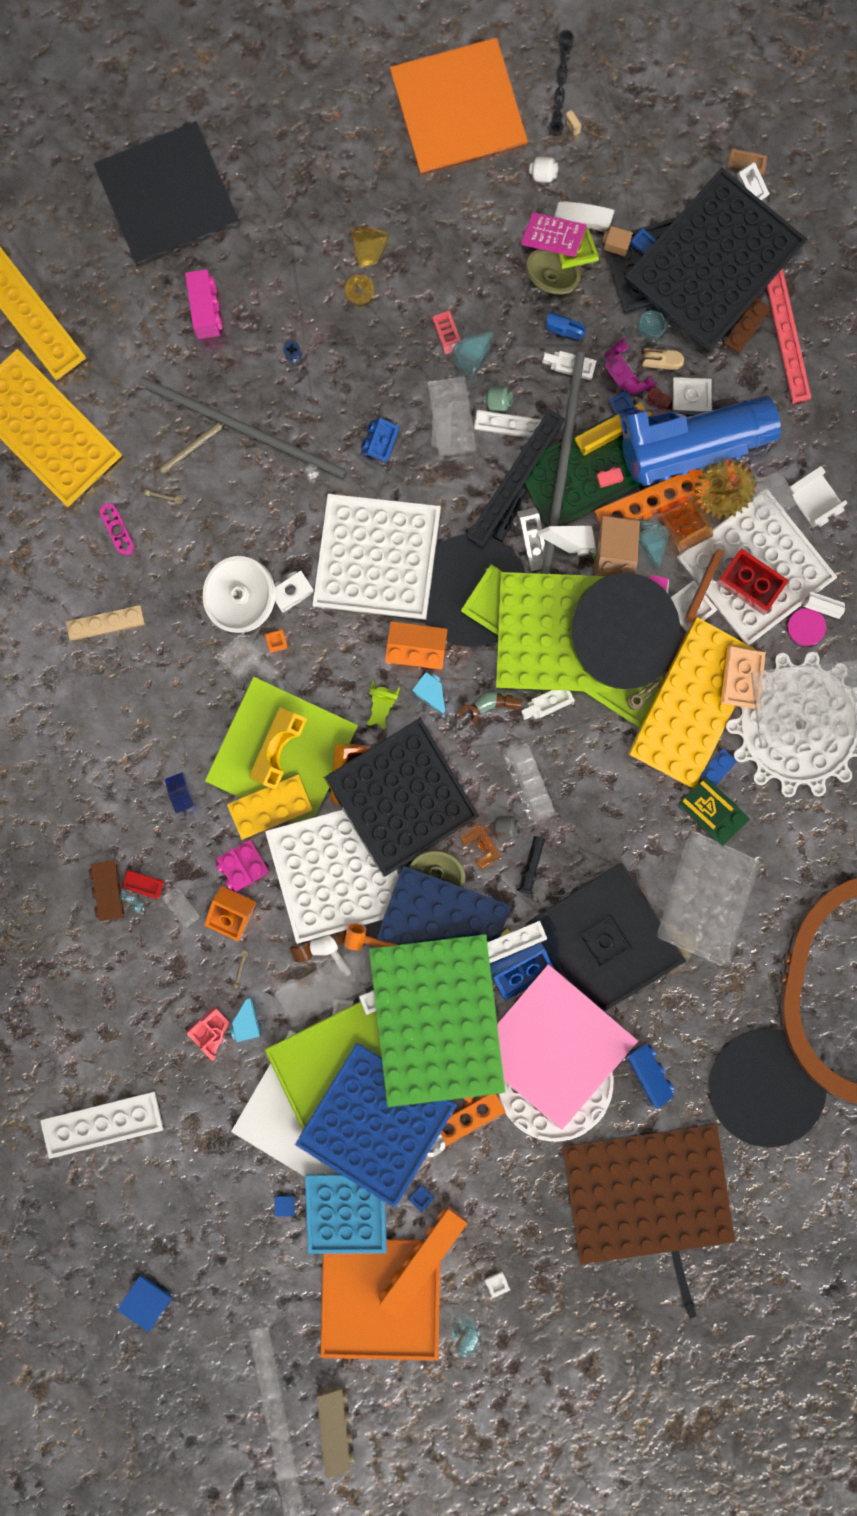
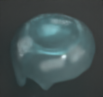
(652, 324)

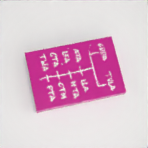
(554, 234)

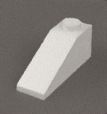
(570, 538)
(534, 544)

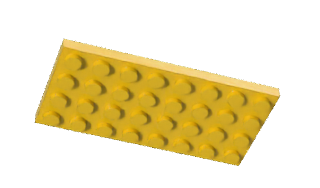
(50, 431)
(688, 707)

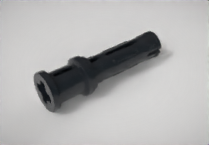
(529, 874)

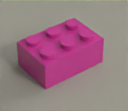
(203, 304)

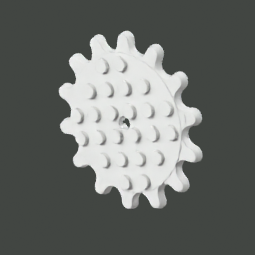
(796, 763)

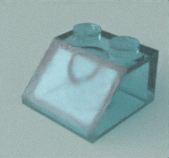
(471, 351)

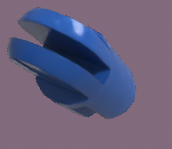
(564, 326)

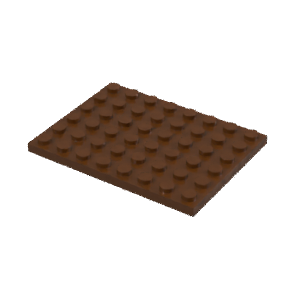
(648, 1194)

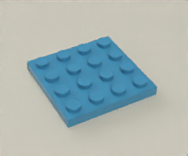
(343, 1217)

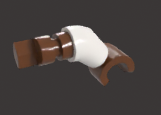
(321, 946)

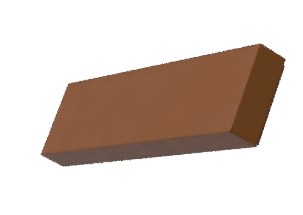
(703, 586)

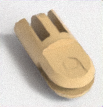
(662, 359)

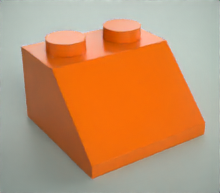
(229, 913)

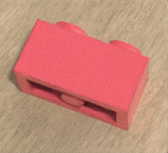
(609, 477)

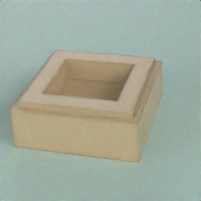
(572, 123)

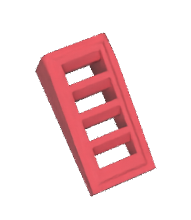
(449, 342)

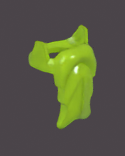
(382, 702)

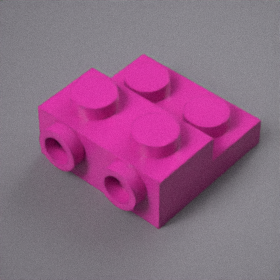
(242, 866)

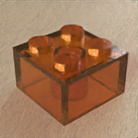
(686, 525)

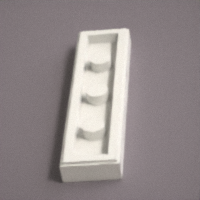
(505, 424)

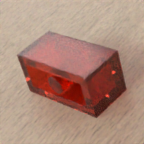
(658, 399)

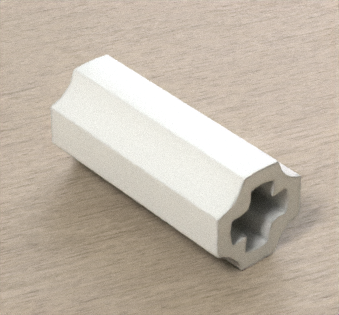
(823, 604)

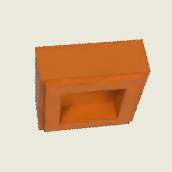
(276, 641)

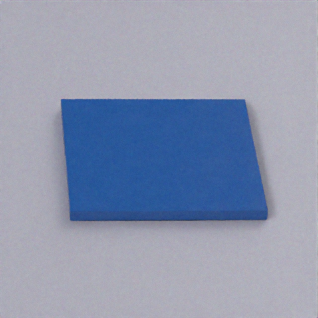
(365, 1137)

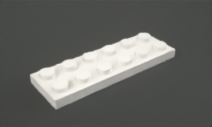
(102, 1125)

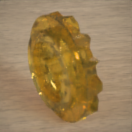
(361, 281)

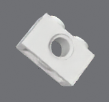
(303, 590)

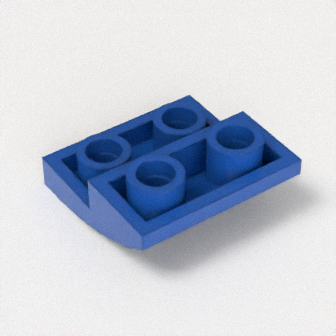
(144, 1303)

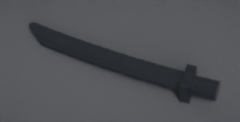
(688, 1303)

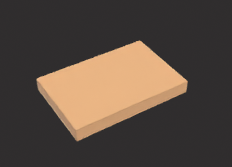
(737, 680)

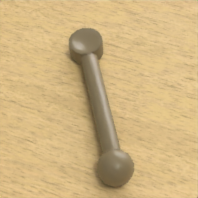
(177, 499)
(244, 954)

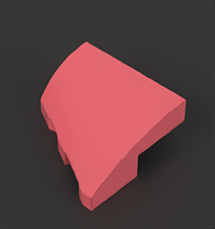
(209, 1031)

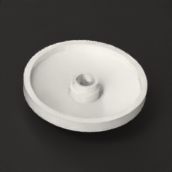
(238, 594)

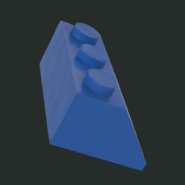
(519, 970)
(650, 1075)

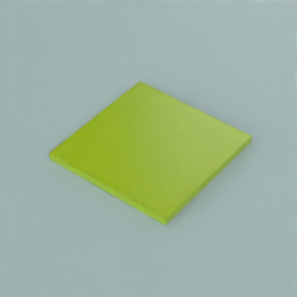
(307, 756)
(315, 1055)

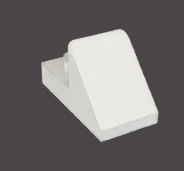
(752, 180)

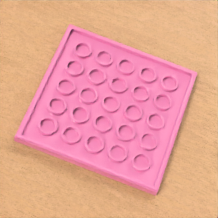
(559, 1046)

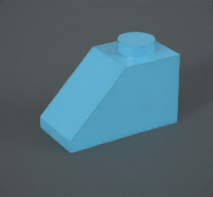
(430, 691)
(246, 1023)

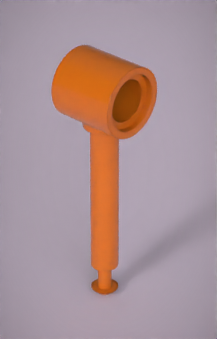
(356, 937)

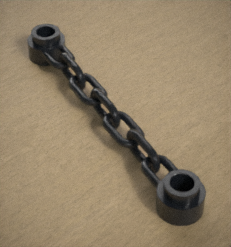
(558, 122)

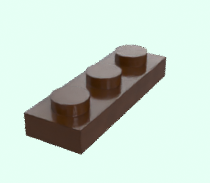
(747, 326)

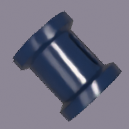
(288, 348)

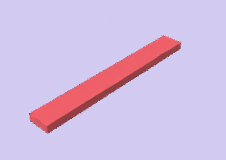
(788, 339)

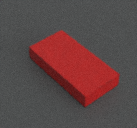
(142, 884)

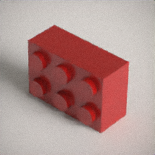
(752, 581)

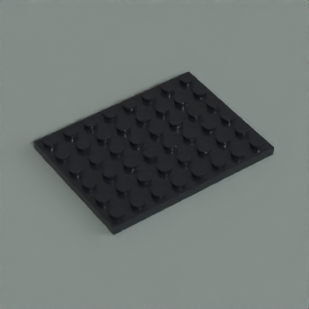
(715, 259)

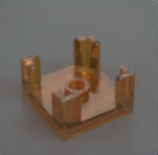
(485, 845)

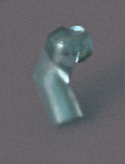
(132, 898)

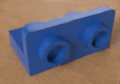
(379, 439)

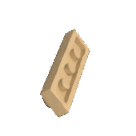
(105, 623)

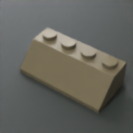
(334, 1430)

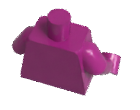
(622, 372)

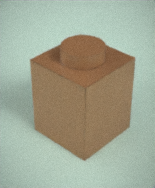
(617, 240)

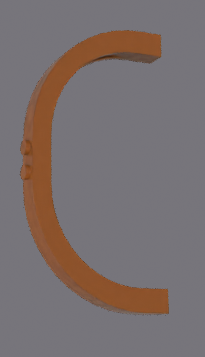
(791, 993)

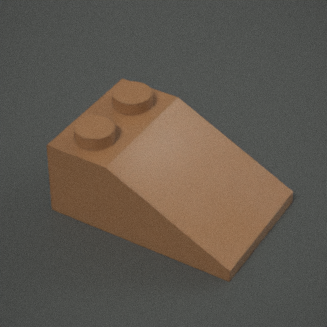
(617, 546)

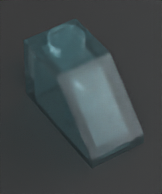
(654, 542)

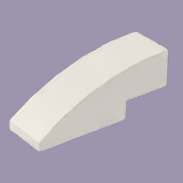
(594, 216)

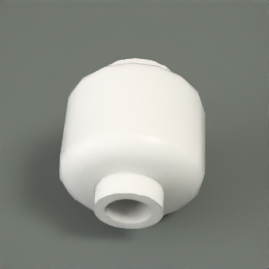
(543, 169)

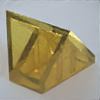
(369, 245)

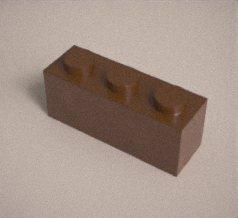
(107, 890)

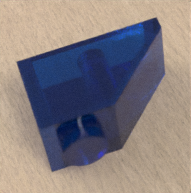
(179, 793)

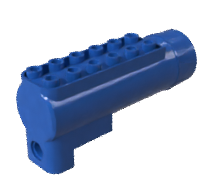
(678, 443)

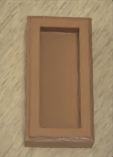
(740, 159)

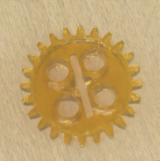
(725, 488)

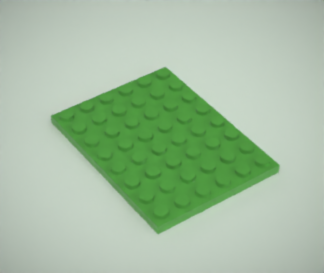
(437, 1021)

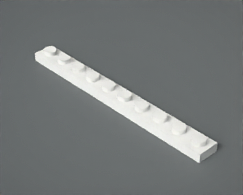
(497, 949)

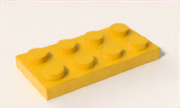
(270, 807)

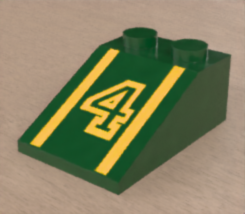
(713, 811)

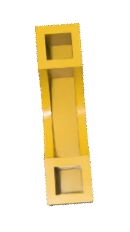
(267, 765)

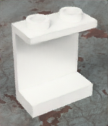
(816, 498)

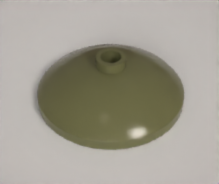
(547, 274)
(450, 867)

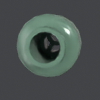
(498, 398)

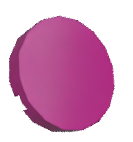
(806, 627)

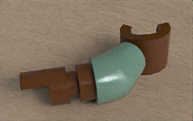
(490, 700)

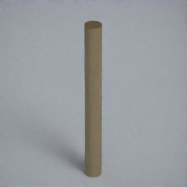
(190, 447)

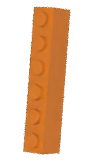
(423, 1262)

